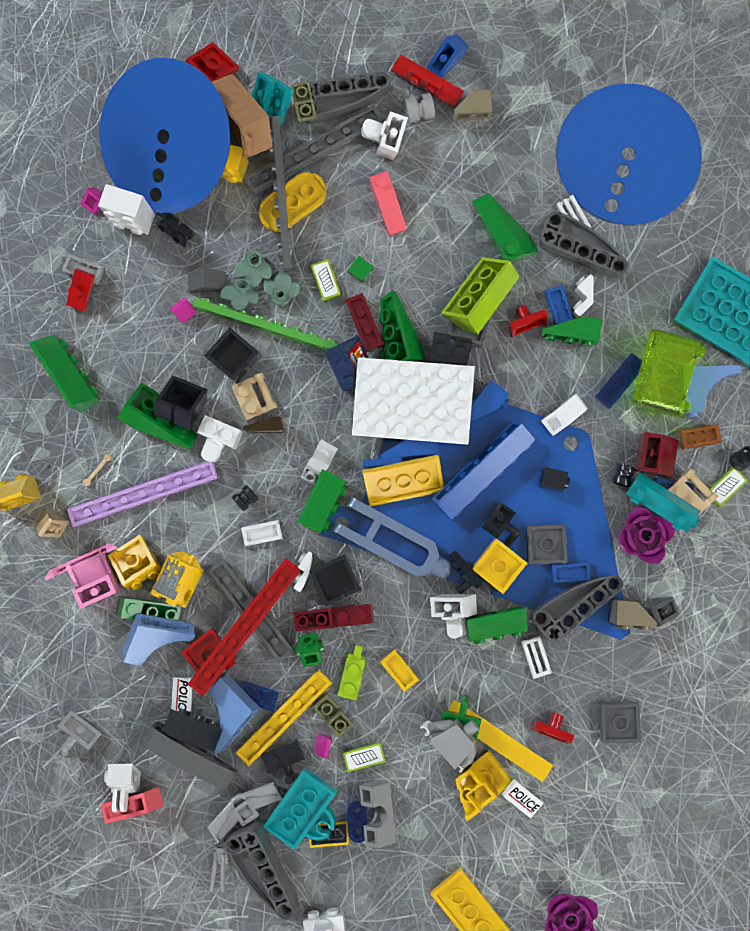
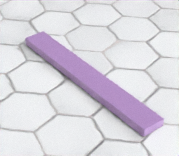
(142, 494)

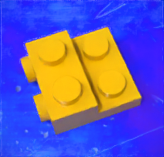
(134, 563)

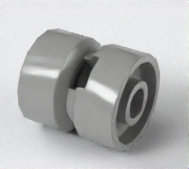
(419, 108)

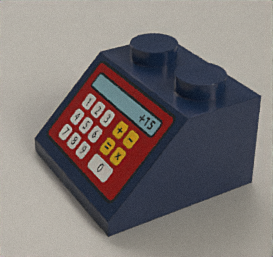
(344, 360)

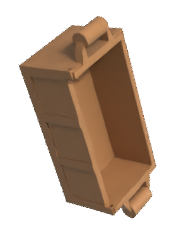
(246, 117)

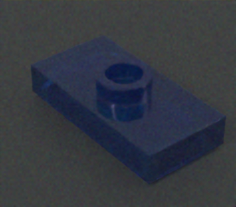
(262, 696)

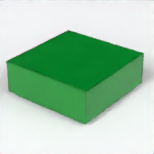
(360, 269)

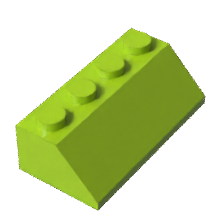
(480, 294)

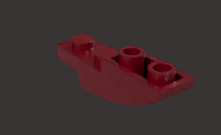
(333, 617)

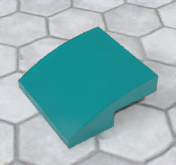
(272, 95)

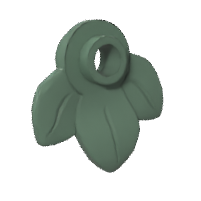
(253, 272)
(281, 286)
(240, 294)

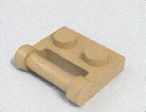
(248, 399)
(683, 491)

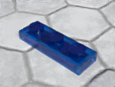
(619, 381)

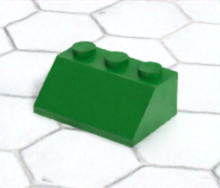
(323, 502)
(496, 624)

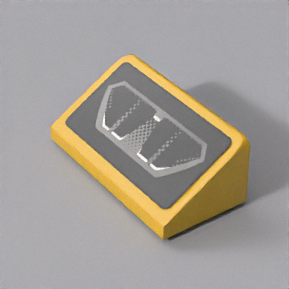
(337, 837)

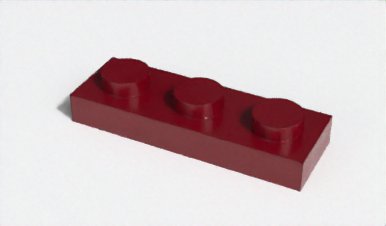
(364, 322)

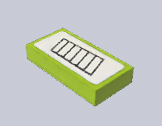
(325, 280)
(728, 485)
(364, 756)

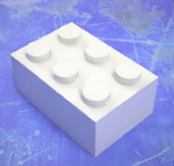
(126, 210)

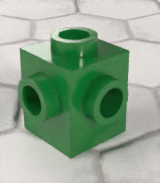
(310, 649)

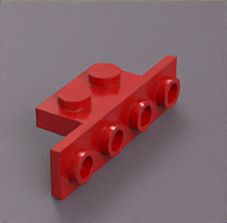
(427, 81)

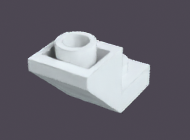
(585, 292)
(564, 414)
(320, 460)

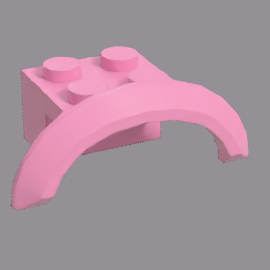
(90, 576)

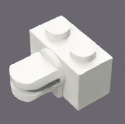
(386, 134)
(218, 436)
(454, 610)
(122, 781)
(330, 920)

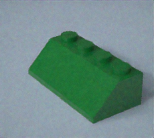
(65, 372)

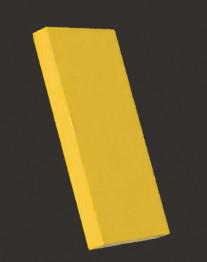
(403, 480)
(466, 904)

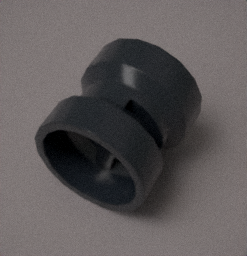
(741, 459)
(623, 475)
(241, 501)

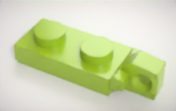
(352, 674)

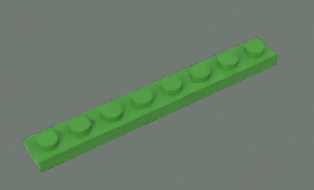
(258, 322)

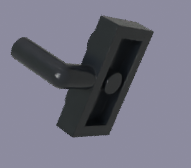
(499, 521)
(468, 574)
(283, 758)

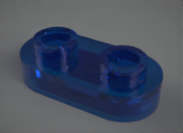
(356, 821)

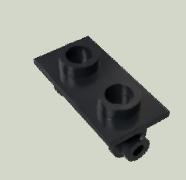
(167, 223)

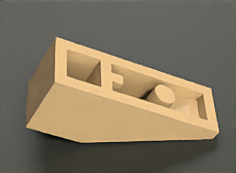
(50, 523)

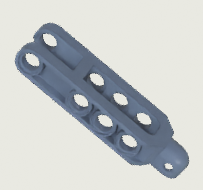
(434, 563)

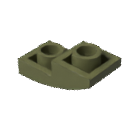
(303, 101)
(332, 714)

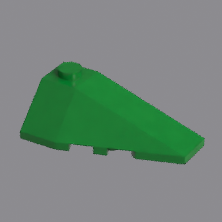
(504, 232)
(398, 334)
(139, 415)

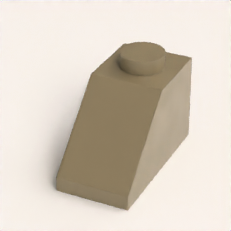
(475, 106)

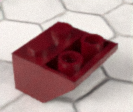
(656, 454)

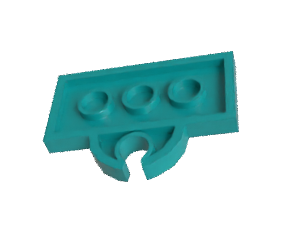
(303, 810)

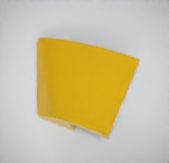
(481, 783)

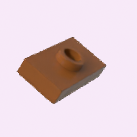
(700, 436)

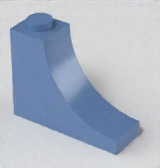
(702, 381)
(151, 633)
(234, 709)

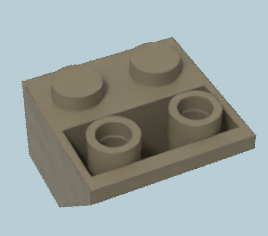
(629, 613)

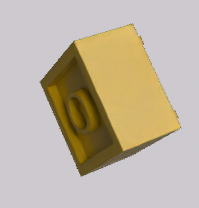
(498, 566)

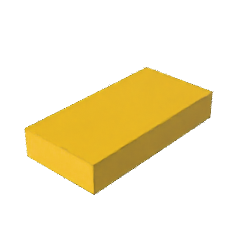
(399, 670)

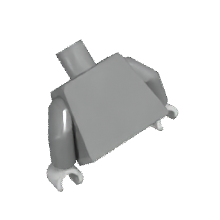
(453, 741)

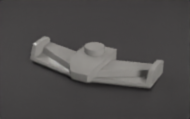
(243, 809)

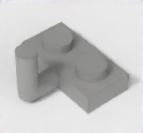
(78, 731)

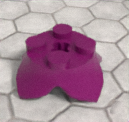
(659, 532)
(564, 905)

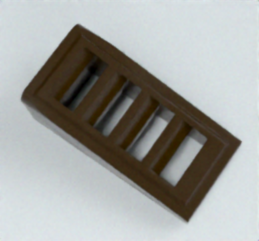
(271, 425)

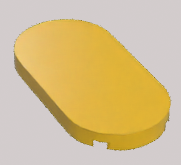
(303, 196)

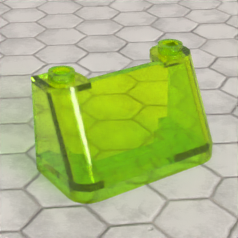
(667, 373)

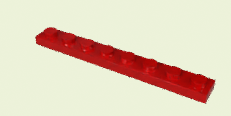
(244, 627)

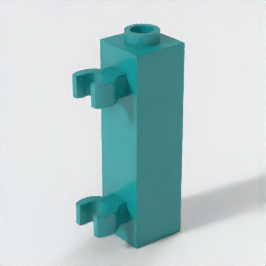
(664, 503)

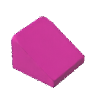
(91, 200)
(183, 310)
(322, 745)

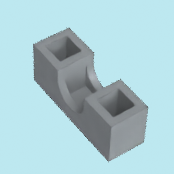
(381, 829)

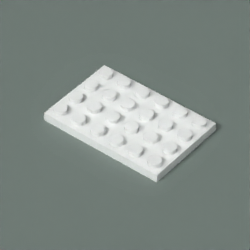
(413, 400)

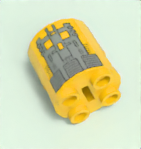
(178, 578)

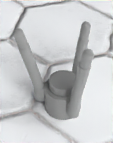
(222, 858)

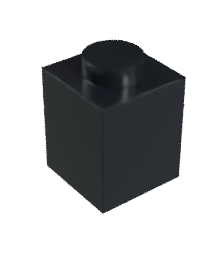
(554, 479)

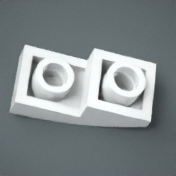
(305, 565)

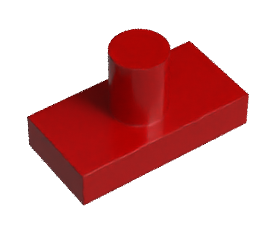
(80, 290)
(527, 321)
(553, 729)

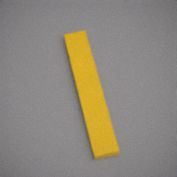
(283, 717)
(509, 746)

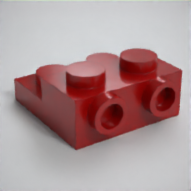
(213, 62)
(202, 648)

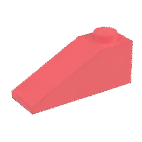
(387, 203)
(138, 804)

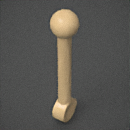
(87, 482)

